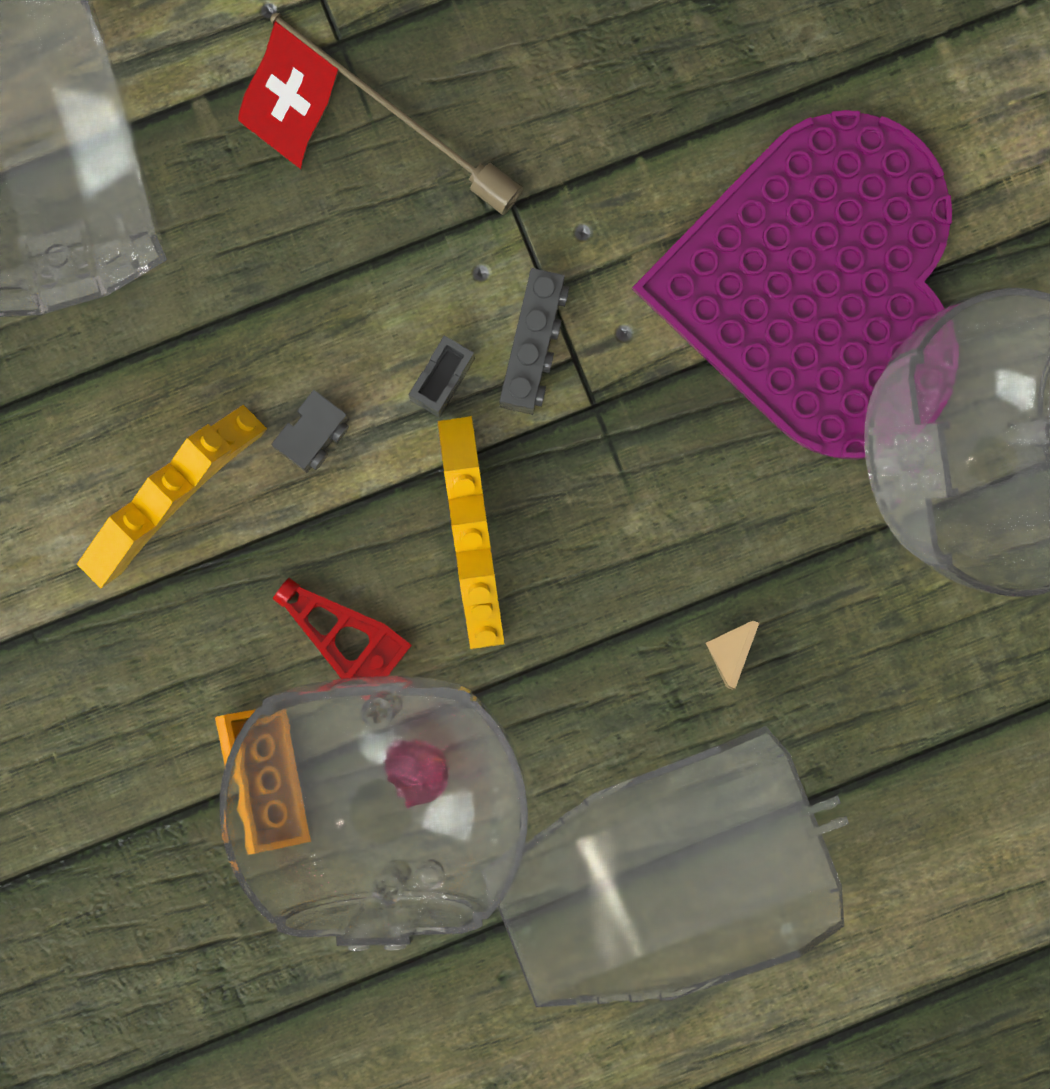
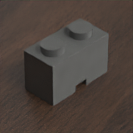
(441, 376)
(312, 434)

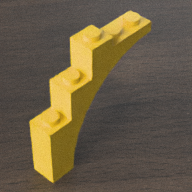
(166, 492)
(470, 532)

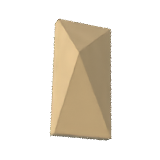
(731, 651)

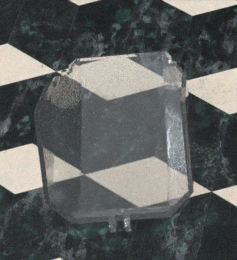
(676, 880)

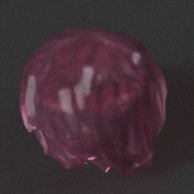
(416, 771)

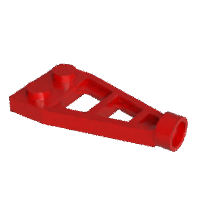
(379, 656)

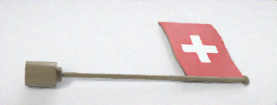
(295, 90)

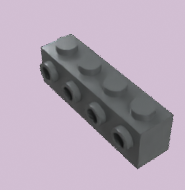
(532, 340)

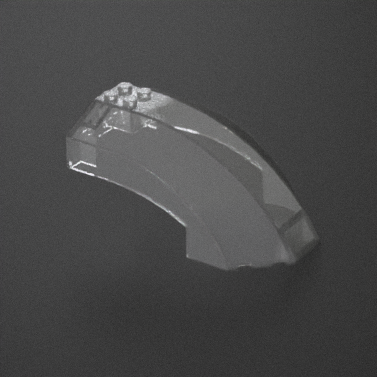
(70, 167)

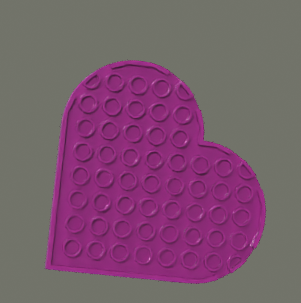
(812, 273)

